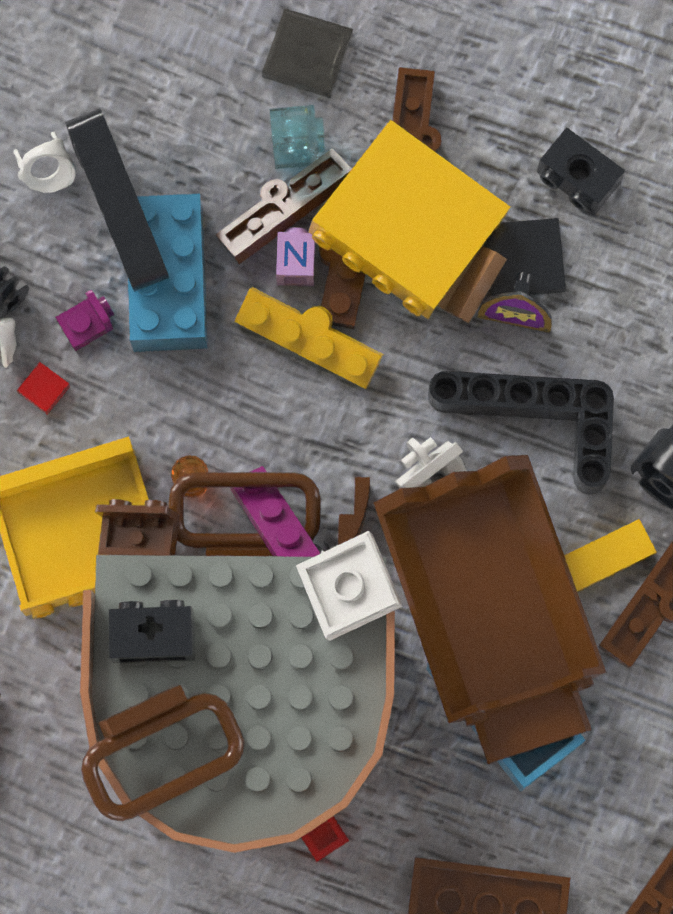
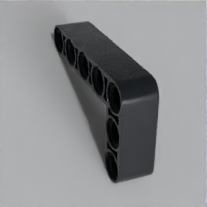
(116, 199)
(539, 407)

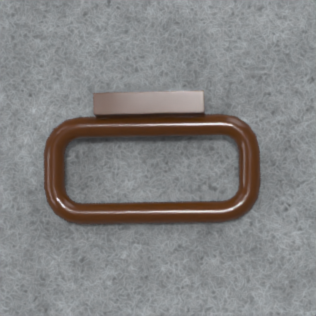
(241, 543)
(144, 720)

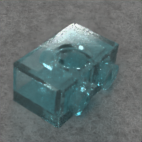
(296, 136)

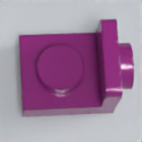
(86, 321)

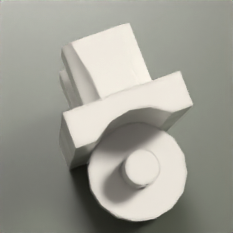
(443, 459)

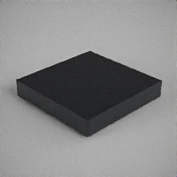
(531, 249)

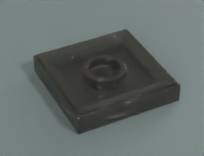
(307, 53)

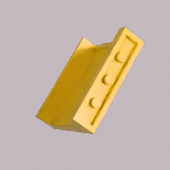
(407, 219)
(53, 523)

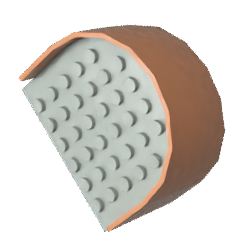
(305, 704)

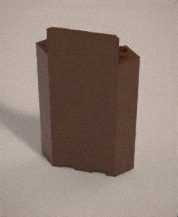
(494, 605)

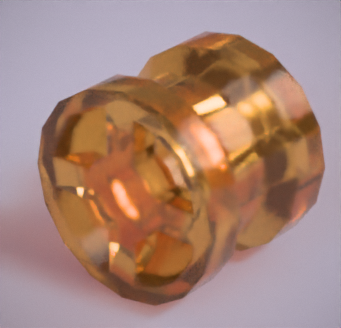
(187, 465)

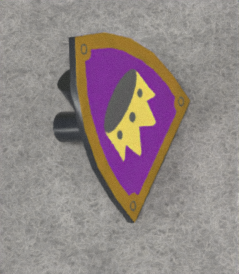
(517, 307)

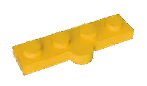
(309, 336)

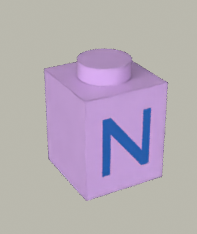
(295, 258)

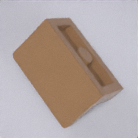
(472, 284)

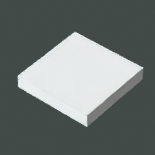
(349, 586)

